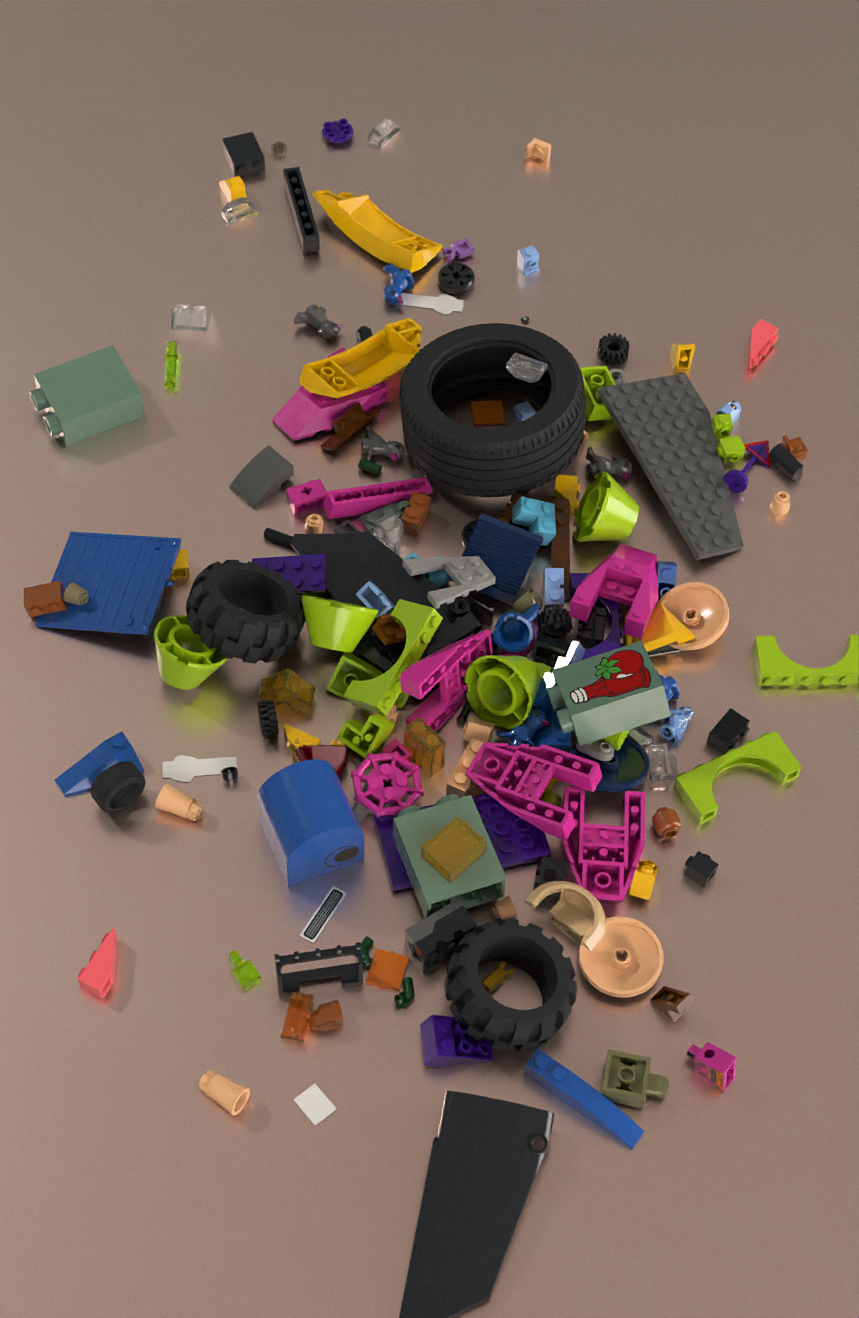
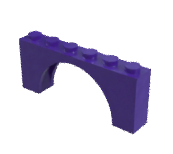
(613, 616)

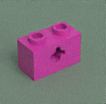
(306, 497)

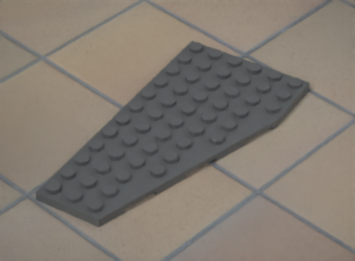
(677, 451)

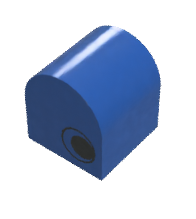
(309, 821)

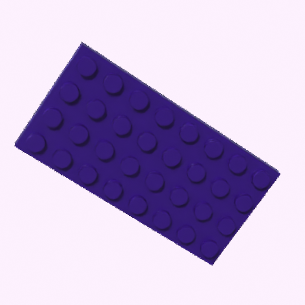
(511, 837)

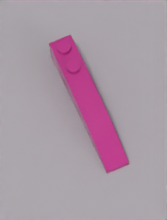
(372, 497)

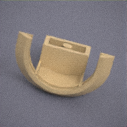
(573, 912)

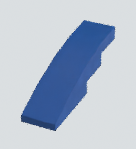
(574, 655)

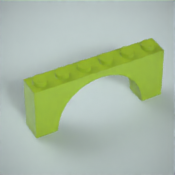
(776, 668)
(381, 692)
(766, 753)

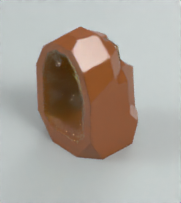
(326, 1016)

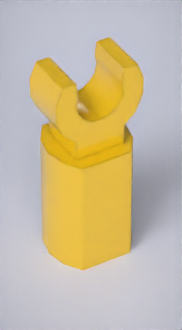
(495, 978)

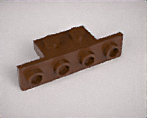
(347, 424)

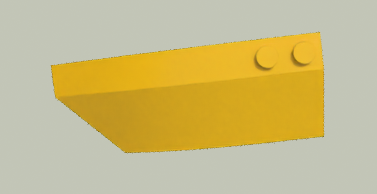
(376, 231)
(365, 363)

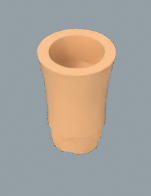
(178, 803)
(224, 1091)

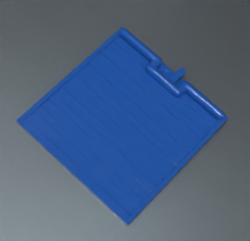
(122, 579)

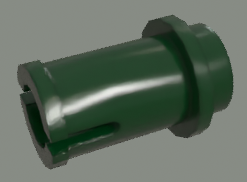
(365, 464)

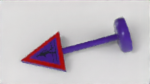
(737, 479)

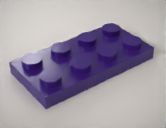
(303, 571)

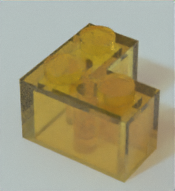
(288, 689)

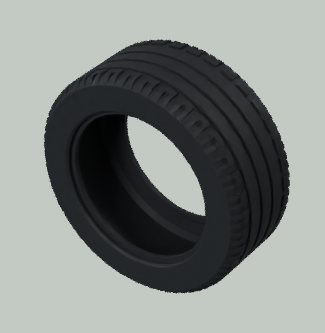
(491, 459)

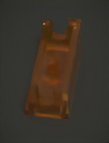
(297, 1016)

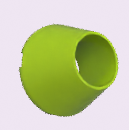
(605, 512)
(336, 623)
(182, 656)
(502, 689)

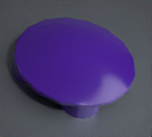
(337, 131)

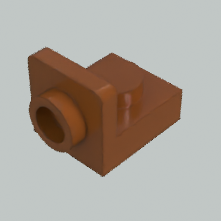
(794, 446)

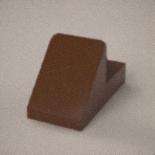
(672, 1002)

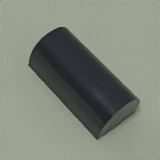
(786, 462)

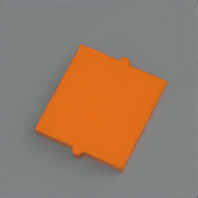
(487, 413)
(387, 969)

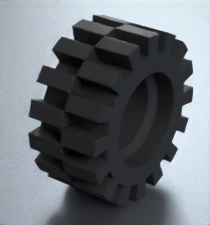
(616, 342)
(554, 622)
(268, 718)

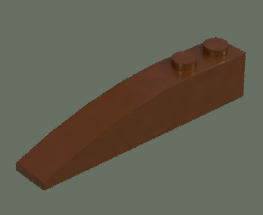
(560, 543)

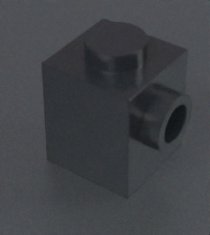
(701, 868)

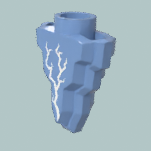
(676, 724)

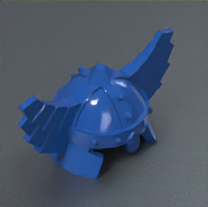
(514, 630)

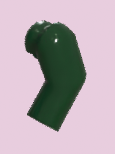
(365, 946)
(407, 993)

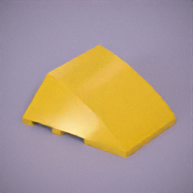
(661, 630)

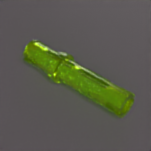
(171, 358)

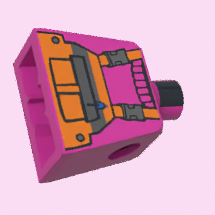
(714, 1065)

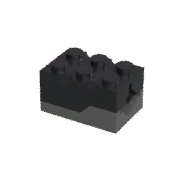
(438, 935)

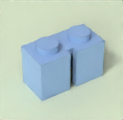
(553, 588)
(375, 598)

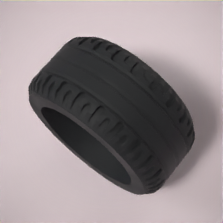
(118, 786)

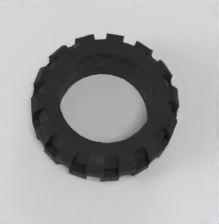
(216, 615)
(488, 1017)

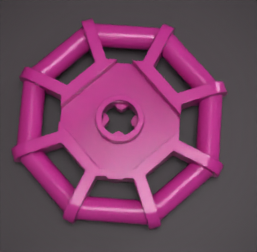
(386, 773)

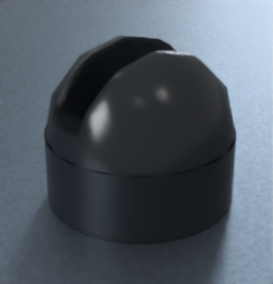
(229, 774)

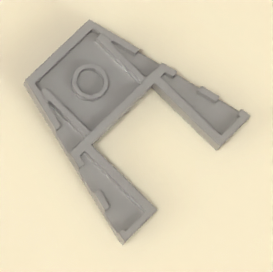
(467, 572)

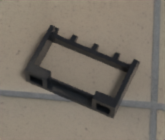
(350, 974)

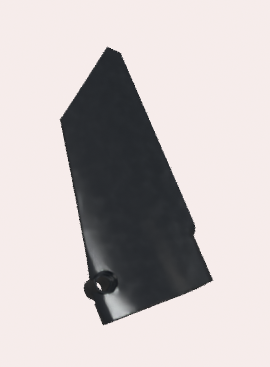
(361, 558)
(472, 1201)

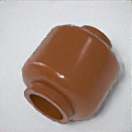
(666, 822)

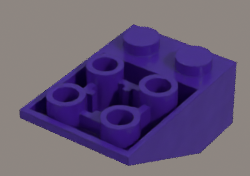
(449, 1045)

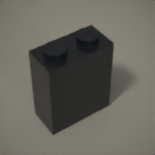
(243, 154)

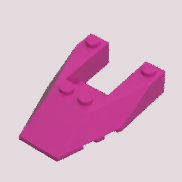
(313, 412)
(623, 577)
(449, 669)
(521, 773)
(605, 855)

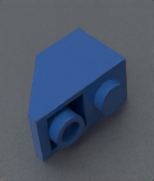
(666, 577)

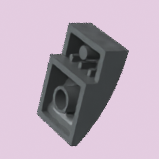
(262, 477)

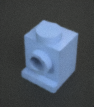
(528, 260)
(523, 411)

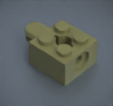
(632, 1071)

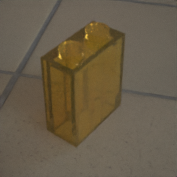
(425, 746)
(454, 849)

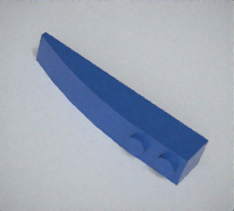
(582, 1098)

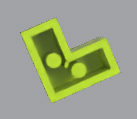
(367, 737)

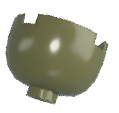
(525, 602)

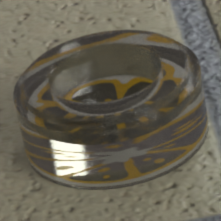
(278, 149)

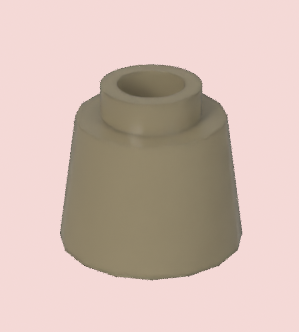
(75, 594)

